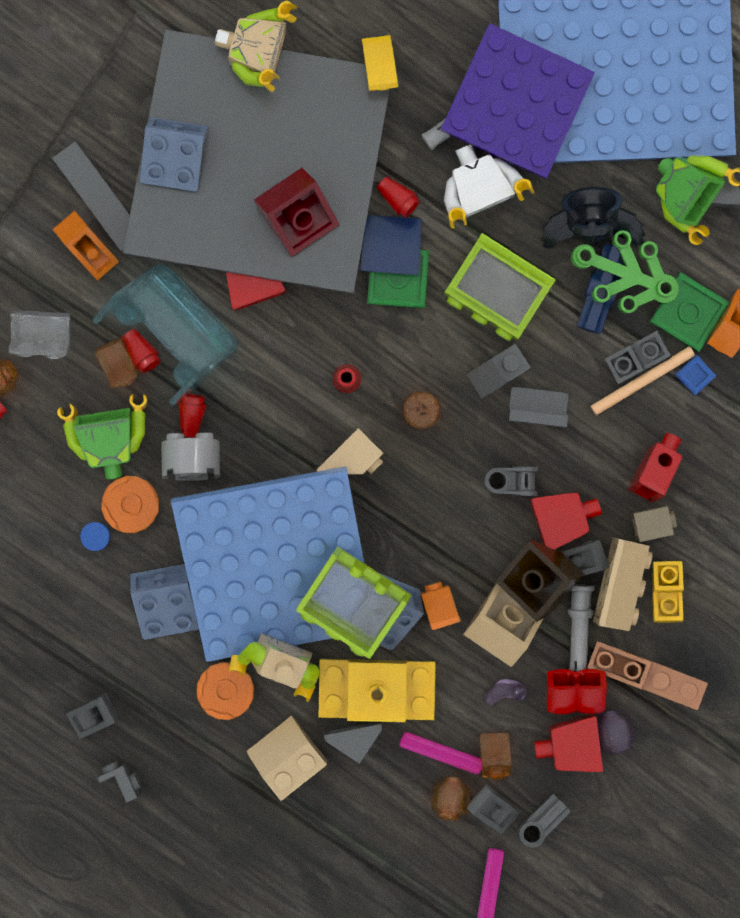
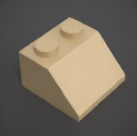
(357, 454)
(502, 627)
(286, 758)

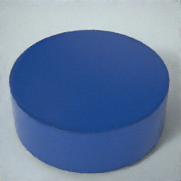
(95, 536)

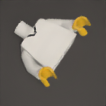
(480, 185)

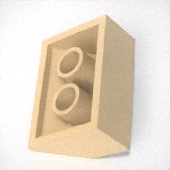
(622, 584)

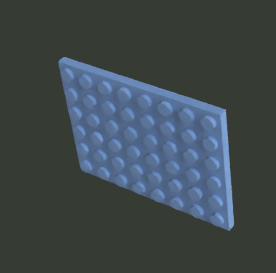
(657, 77)

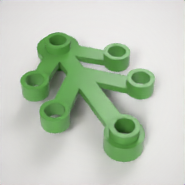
(630, 273)

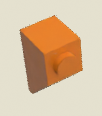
(85, 245)
(726, 333)
(439, 605)

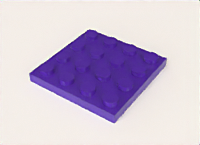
(517, 101)

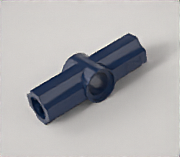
(593, 313)

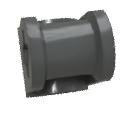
(517, 481)

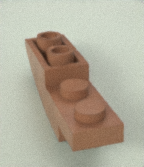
(648, 675)

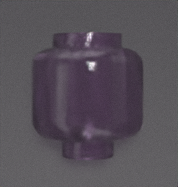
(616, 732)

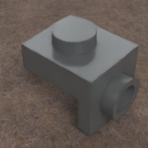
(127, 781)

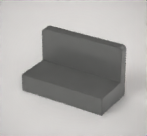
(538, 407)

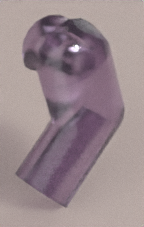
(505, 688)

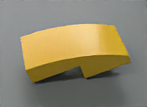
(379, 63)
(667, 591)

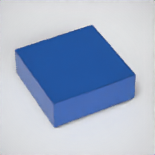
(695, 375)

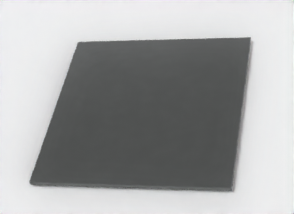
(255, 139)

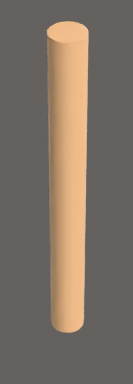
(642, 380)

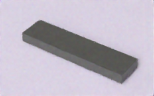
(94, 192)

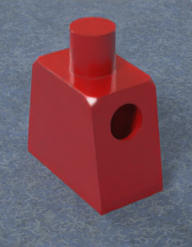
(250, 290)
(653, 479)
(563, 517)
(573, 745)

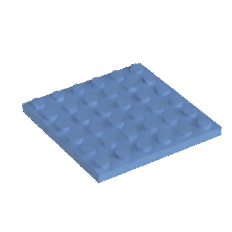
(258, 554)

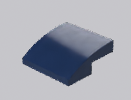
(391, 245)

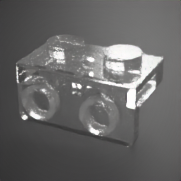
(40, 334)

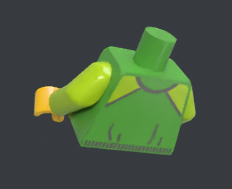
(689, 190)
(106, 436)

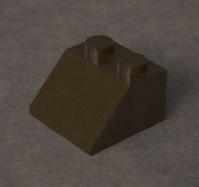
(539, 579)

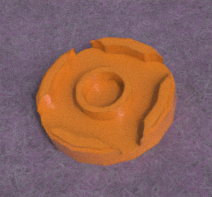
(130, 504)
(224, 692)

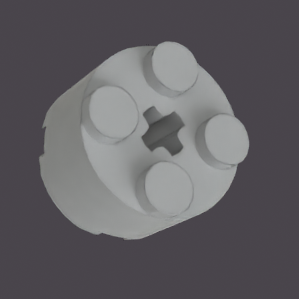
(190, 457)

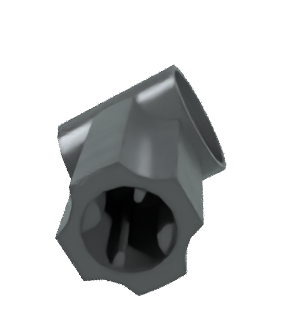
(545, 818)

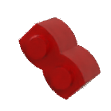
(576, 691)

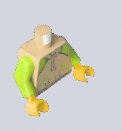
(257, 45)
(279, 663)

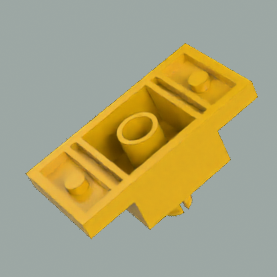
(377, 690)

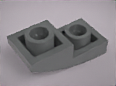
(638, 356)

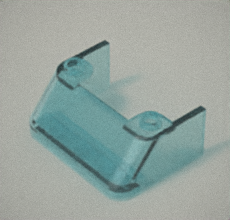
(177, 321)

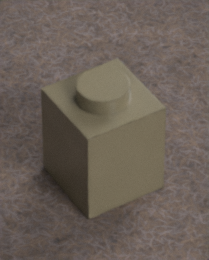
(653, 523)

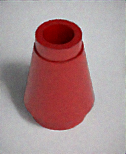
(398, 196)
(141, 352)
(347, 387)
(191, 414)

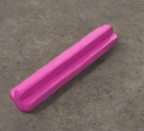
(441, 753)
(490, 883)

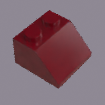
(297, 211)

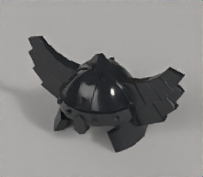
(592, 217)

